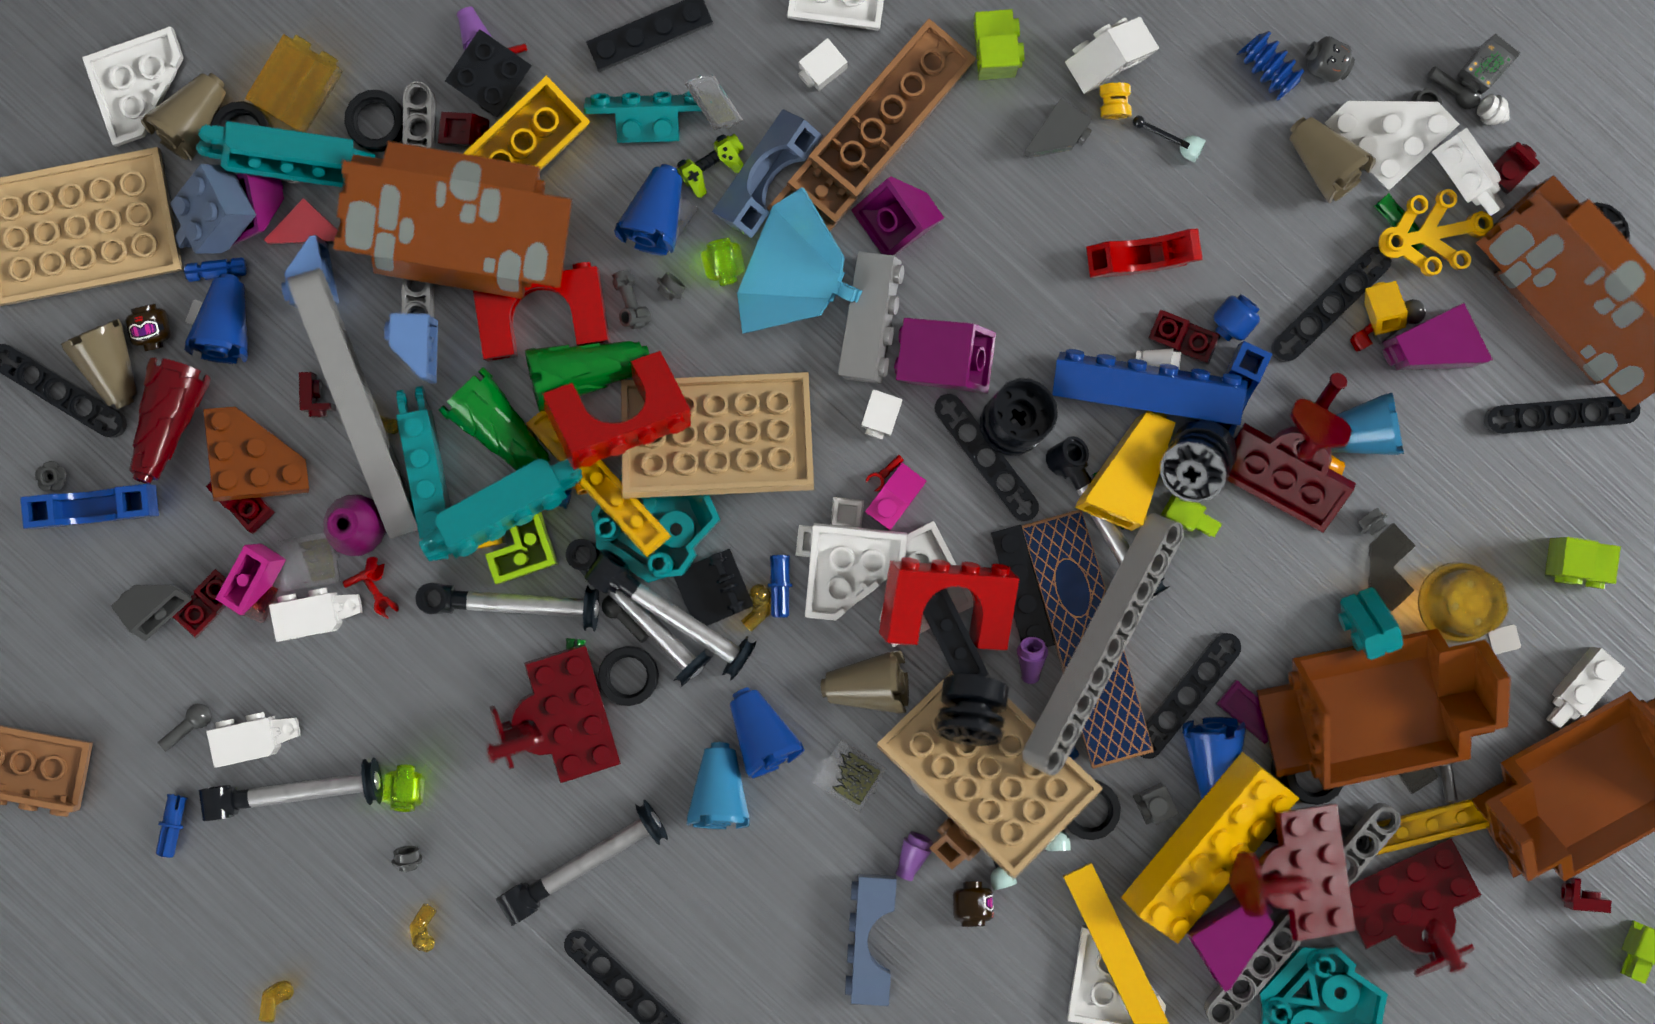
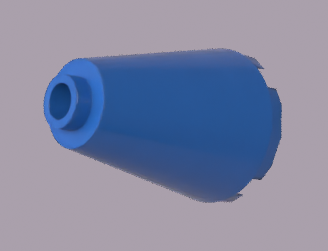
(653, 213)
(221, 323)
(762, 734)
(1213, 748)

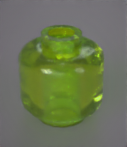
(723, 261)
(404, 788)

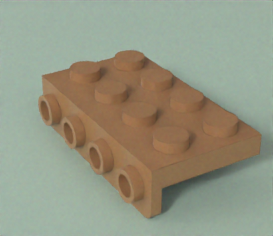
(42, 770)

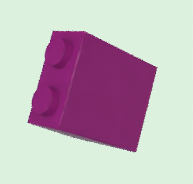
(1439, 343)
(945, 355)
(1228, 940)

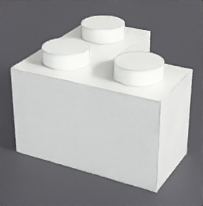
(1110, 53)

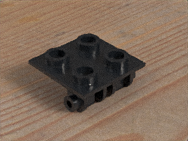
(488, 73)
(714, 588)

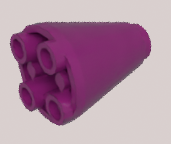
(364, 527)

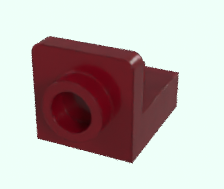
(461, 128)
(1515, 165)
(309, 390)
(1588, 901)

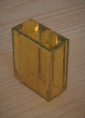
(295, 83)

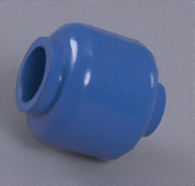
(1236, 317)

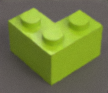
(997, 44)
(529, 554)
(1582, 559)

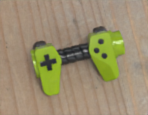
(726, 150)

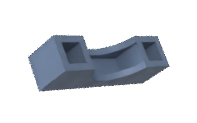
(785, 143)
(869, 979)

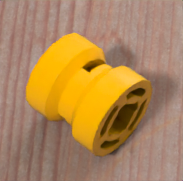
(1115, 100)

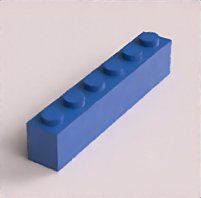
(1150, 387)

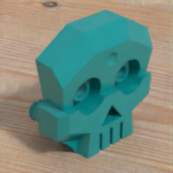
(674, 557)
(1322, 972)

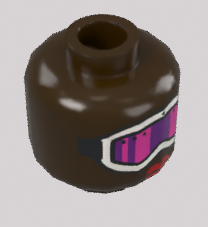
(148, 327)
(973, 904)

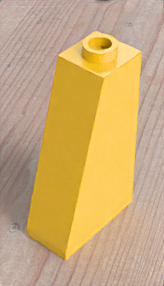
(1130, 473)

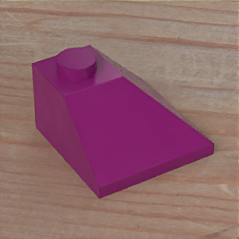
(265, 197)
(896, 215)

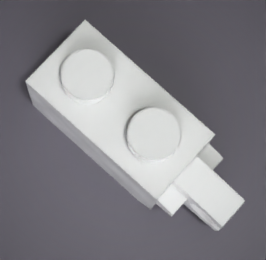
(1471, 171)
(312, 615)
(1584, 686)
(250, 740)

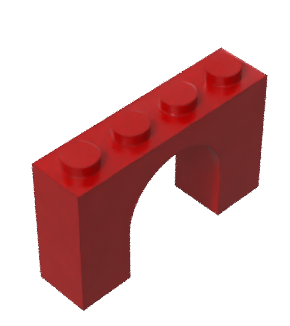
(578, 286)
(591, 440)
(914, 583)

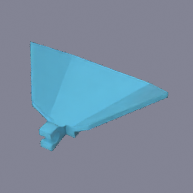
(792, 268)

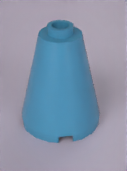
(1373, 428)
(718, 791)

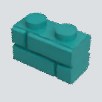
(1371, 624)

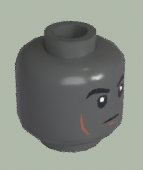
(1330, 59)

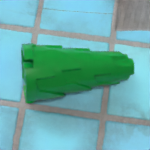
(586, 366)
(487, 415)

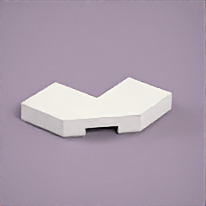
(844, 513)

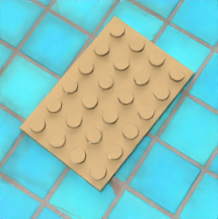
(85, 226)
(741, 439)
(990, 789)

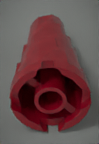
(164, 413)

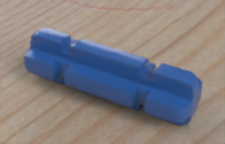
(215, 268)

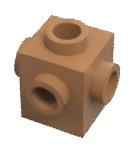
(953, 844)

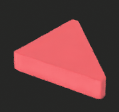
(300, 224)

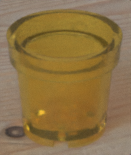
(1450, 585)

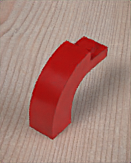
(1144, 255)

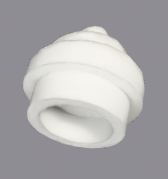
(1493, 110)

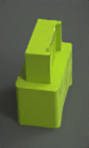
(1191, 516)
(1641, 952)

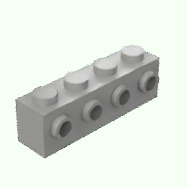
(870, 319)

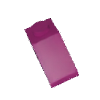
(895, 496)
(250, 577)

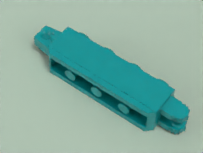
(278, 152)
(422, 462)
(499, 508)

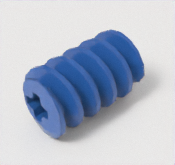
(1271, 64)

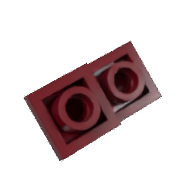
(1184, 337)
(249, 512)
(203, 607)

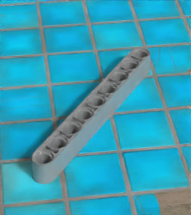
(412, 115)
(354, 401)
(1102, 644)
(1279, 954)

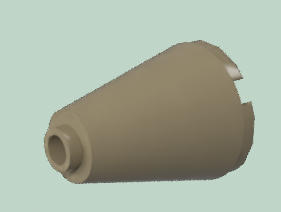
(184, 113)
(1330, 158)
(104, 362)
(870, 684)

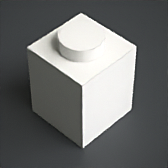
(822, 65)
(881, 414)

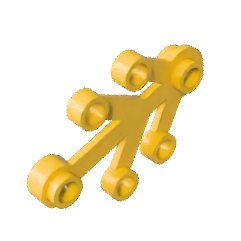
(1430, 234)

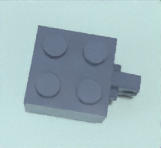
(211, 210)

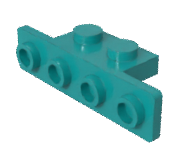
(643, 117)

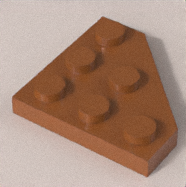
(249, 459)

